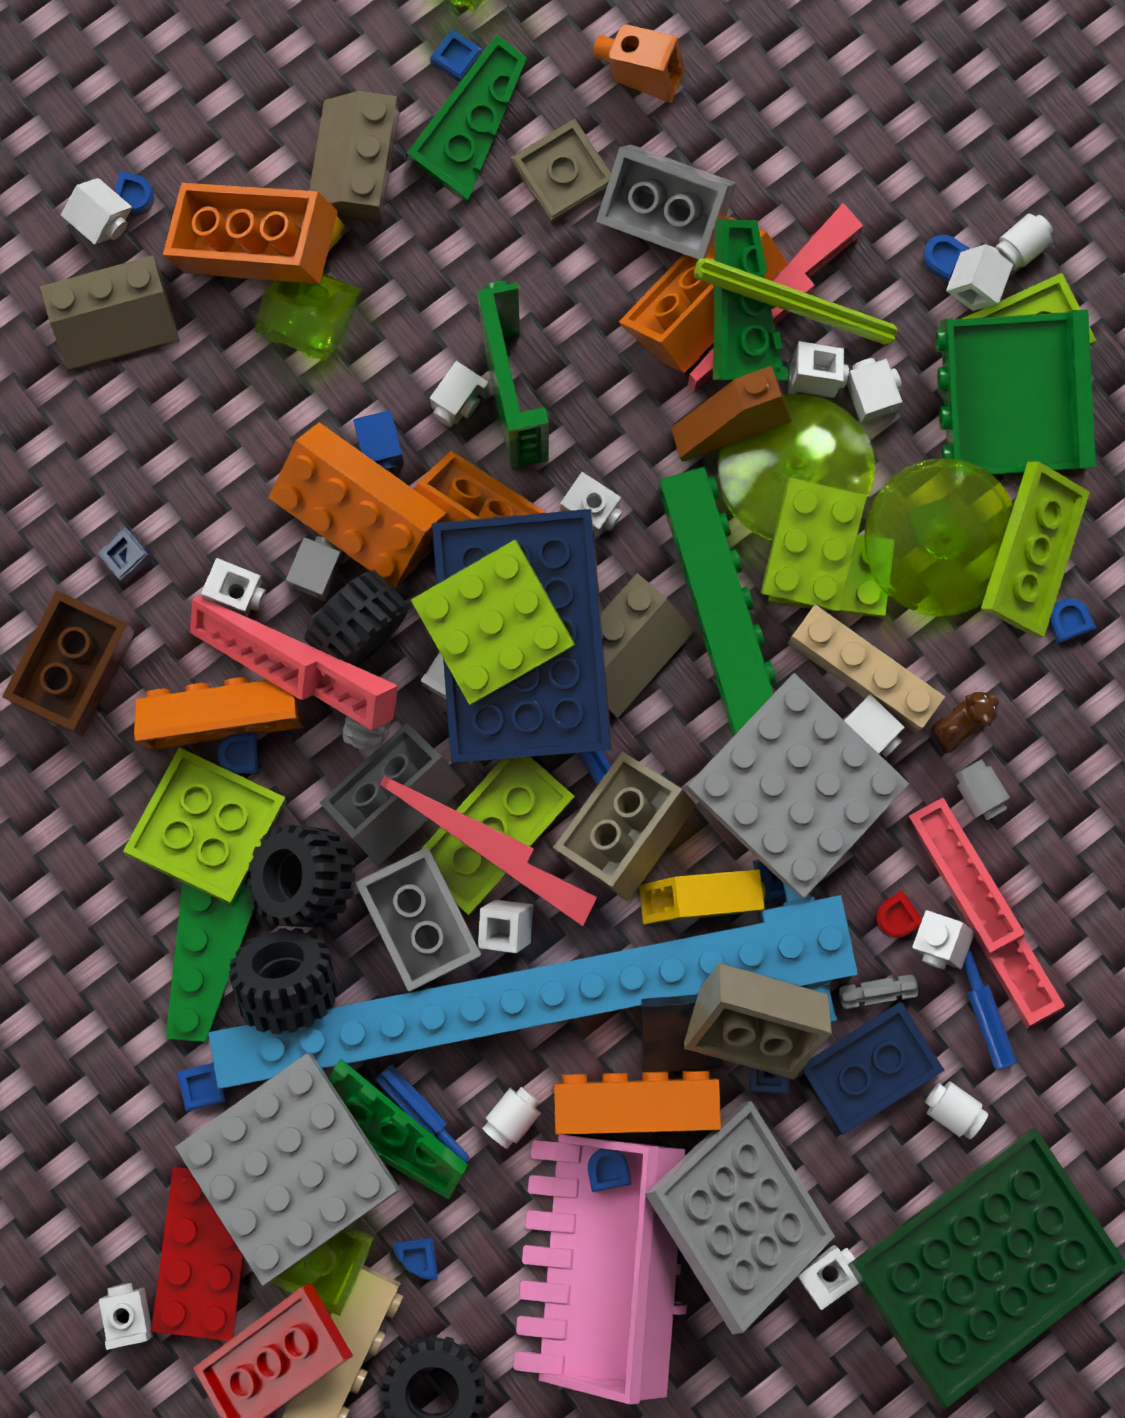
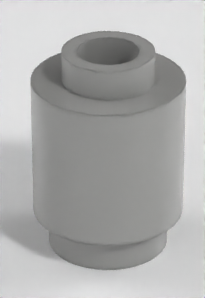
(982, 790)

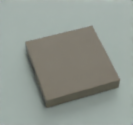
(562, 170)

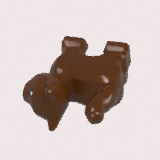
(967, 718)

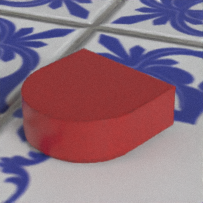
(897, 916)

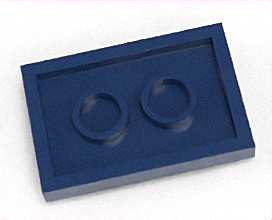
(871, 1068)

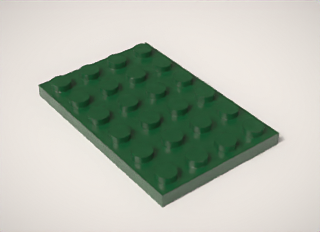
(987, 1267)

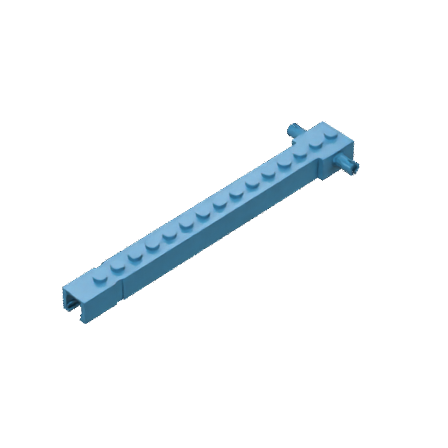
(795, 943)

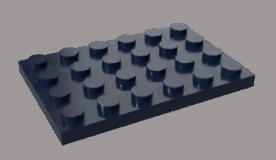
(566, 699)

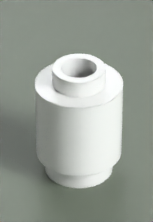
(1025, 240)
(956, 1110)
(512, 1117)

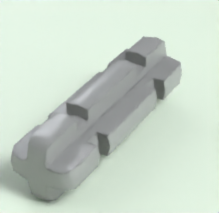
(878, 991)

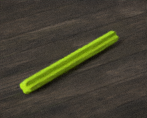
(794, 301)

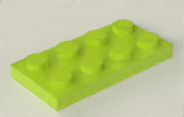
(1035, 549)
(512, 799)

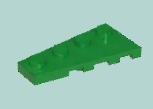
(466, 124)
(743, 326)
(205, 944)

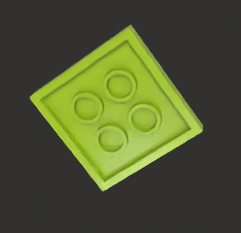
(493, 622)
(204, 826)

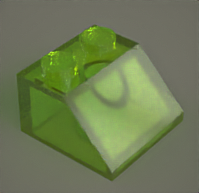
(307, 314)
(331, 1268)

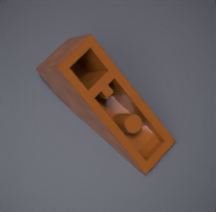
(733, 414)

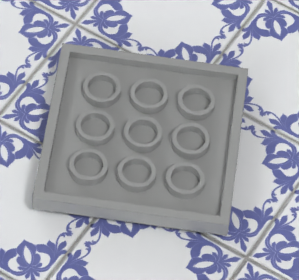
(797, 786)
(287, 1168)
(740, 1217)

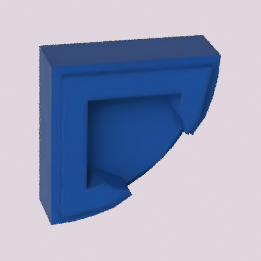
(417, 1257)

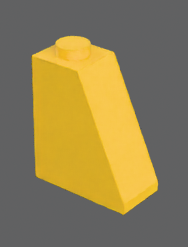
(701, 896)

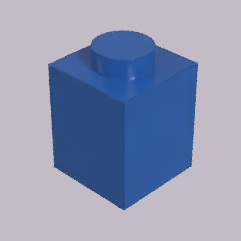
(379, 439)

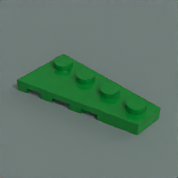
(396, 1135)

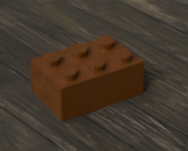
(69, 663)

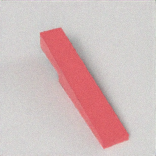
(825, 245)
(294, 664)
(501, 851)
(986, 914)

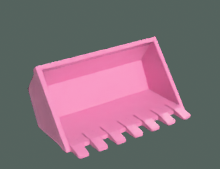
(606, 1275)

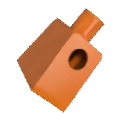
(643, 60)

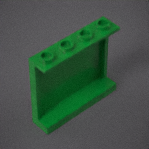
(1017, 391)
(527, 431)

